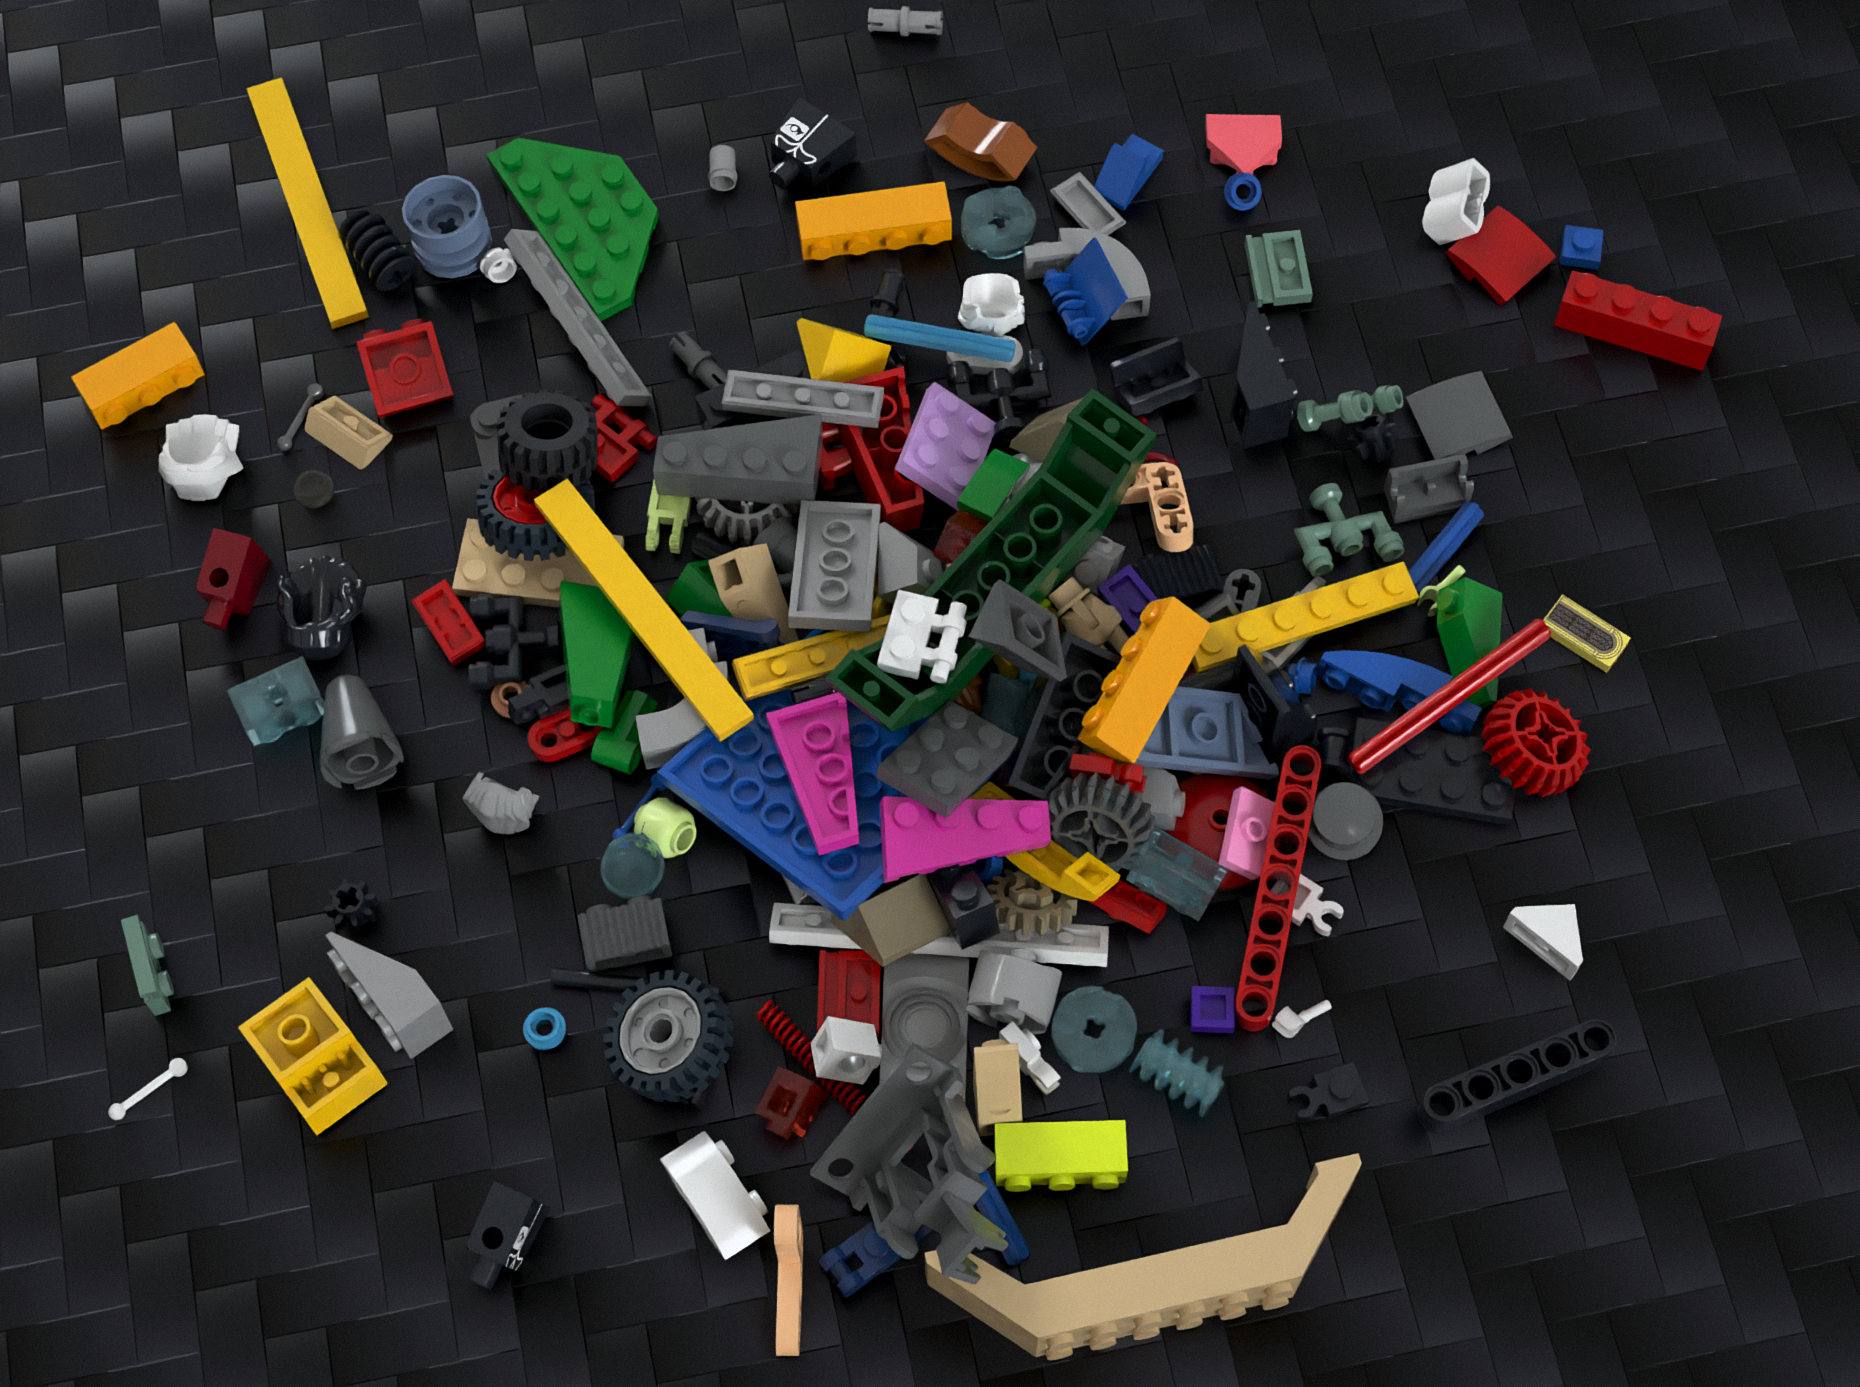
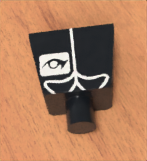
(809, 146)
(508, 1215)

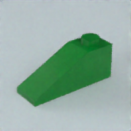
(1470, 629)

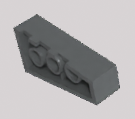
(743, 462)

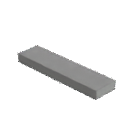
(803, 397)

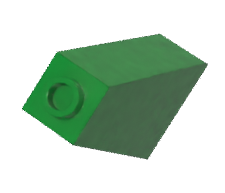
(595, 652)

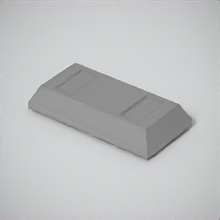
(1087, 205)

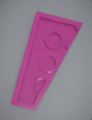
(818, 762)
(923, 840)

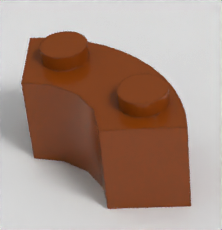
(980, 143)

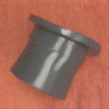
(1345, 821)

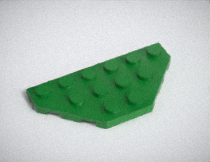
(586, 213)

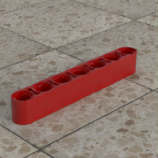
(1283, 868)

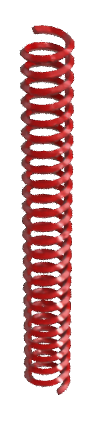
(801, 1041)

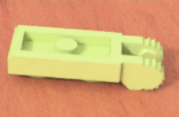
(668, 511)

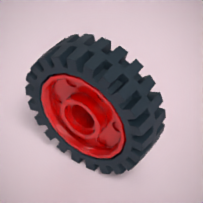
(514, 523)

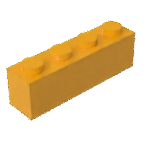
(874, 221)
(1143, 680)

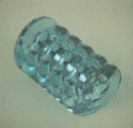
(1179, 1072)

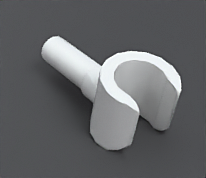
(1290, 1023)

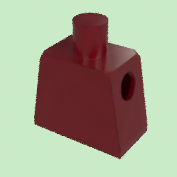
(230, 576)

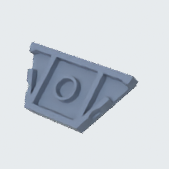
(1207, 735)

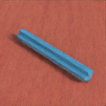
(939, 338)

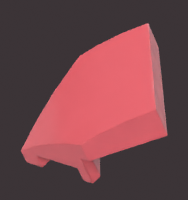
(1243, 140)

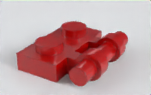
(616, 450)

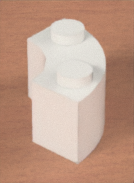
(716, 1194)

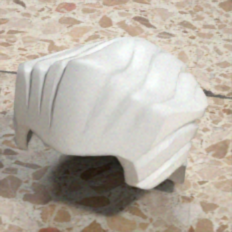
(991, 304)

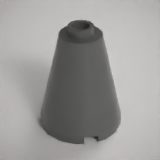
(356, 736)

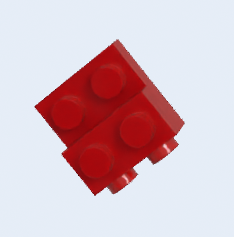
(404, 367)

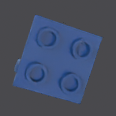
(1085, 292)

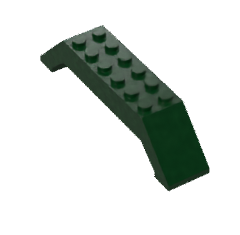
(1025, 545)

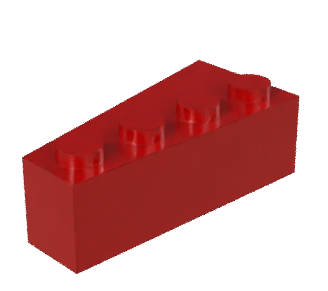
(877, 451)

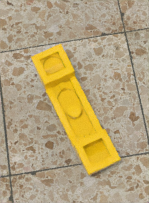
(1054, 866)

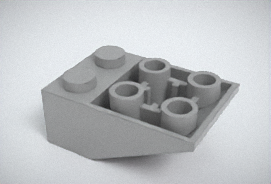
(391, 996)

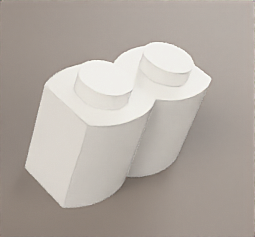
(1456, 201)

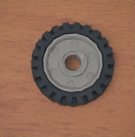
(688, 1056)

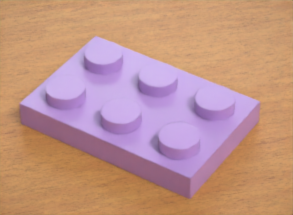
(945, 444)

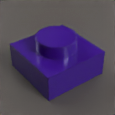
(1212, 1009)

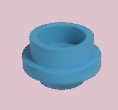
(536, 1020)

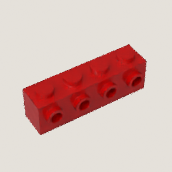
(1638, 320)

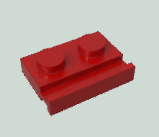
(849, 987)

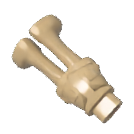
(1088, 616)

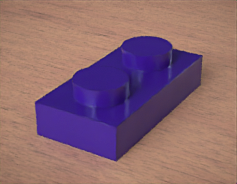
(1128, 596)

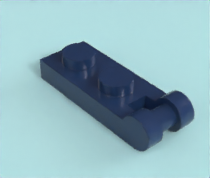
(734, 636)
(871, 1252)

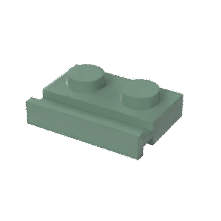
(1278, 268)
(144, 954)

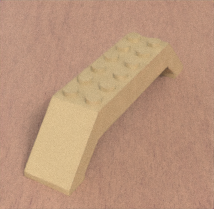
(1159, 1288)

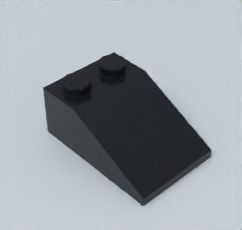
(1272, 704)

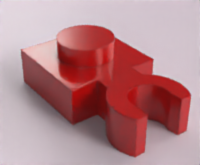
(1106, 767)

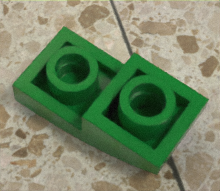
(993, 485)

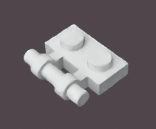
(909, 632)

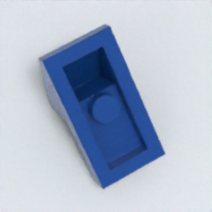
(1127, 170)

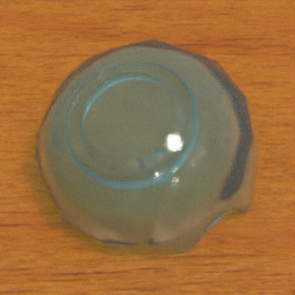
(632, 866)

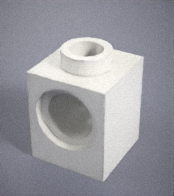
(846, 1050)

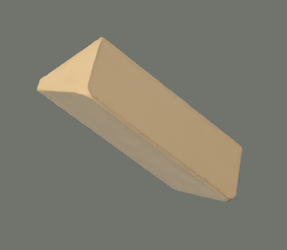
(346, 431)

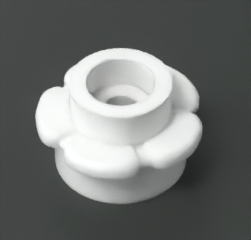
(498, 265)

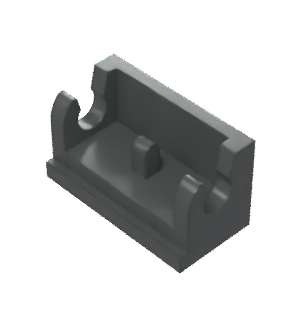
(1428, 488)

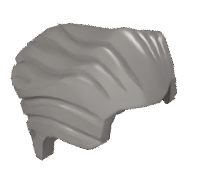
(498, 806)

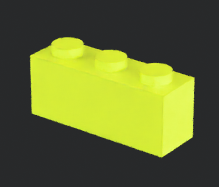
(1060, 1154)

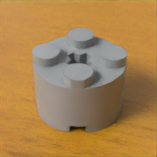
(1013, 990)

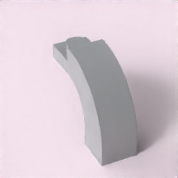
(1071, 241)
(670, 730)

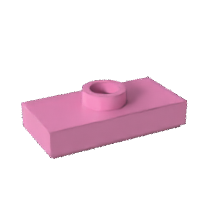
(1246, 833)

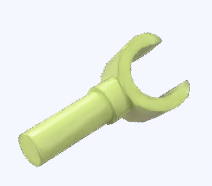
(1432, 592)

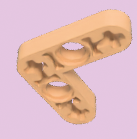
(1148, 488)
(789, 1251)

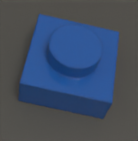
(1581, 247)

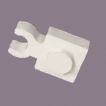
(1308, 904)
(1029, 1057)

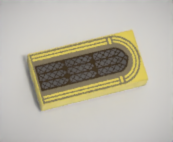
(1585, 633)

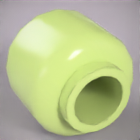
(666, 825)

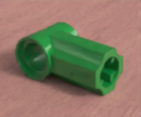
(620, 745)

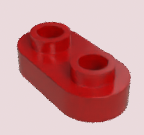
(566, 733)

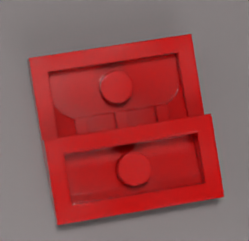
(1501, 255)

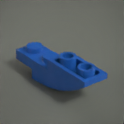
(1384, 678)

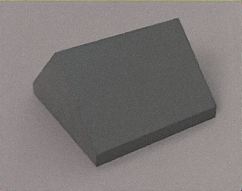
(1020, 632)

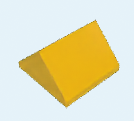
(840, 354)

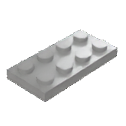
(834, 566)

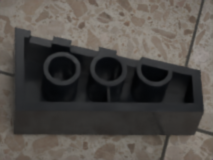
(1054, 720)

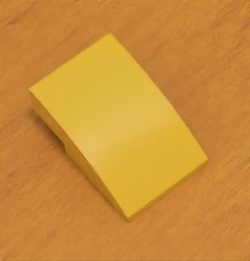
(313, 1055)

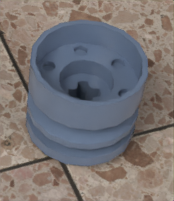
(447, 226)

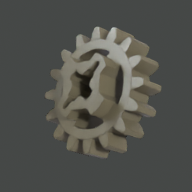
(1029, 903)

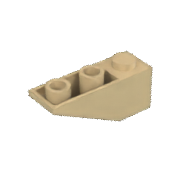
(752, 588)
(996, 1085)

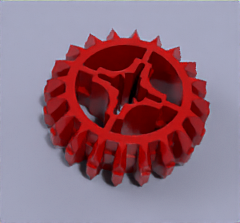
(1535, 742)

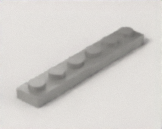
(577, 318)

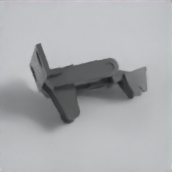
(883, 1135)

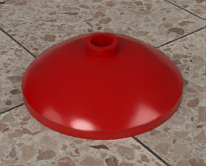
(1205, 799)

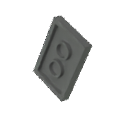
(947, 758)

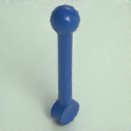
(656, 786)

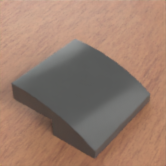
(1459, 416)

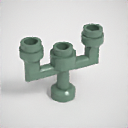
(1350, 407)
(1343, 533)

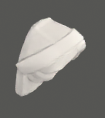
(199, 456)

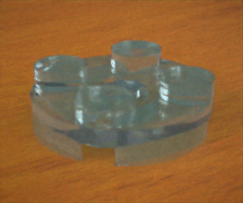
(998, 203)
(1103, 1008)

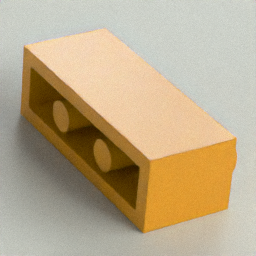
(138, 375)

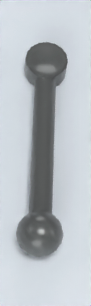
(315, 393)

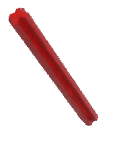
(1449, 696)

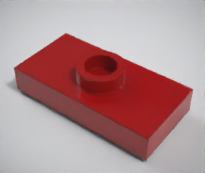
(449, 622)
(1132, 906)

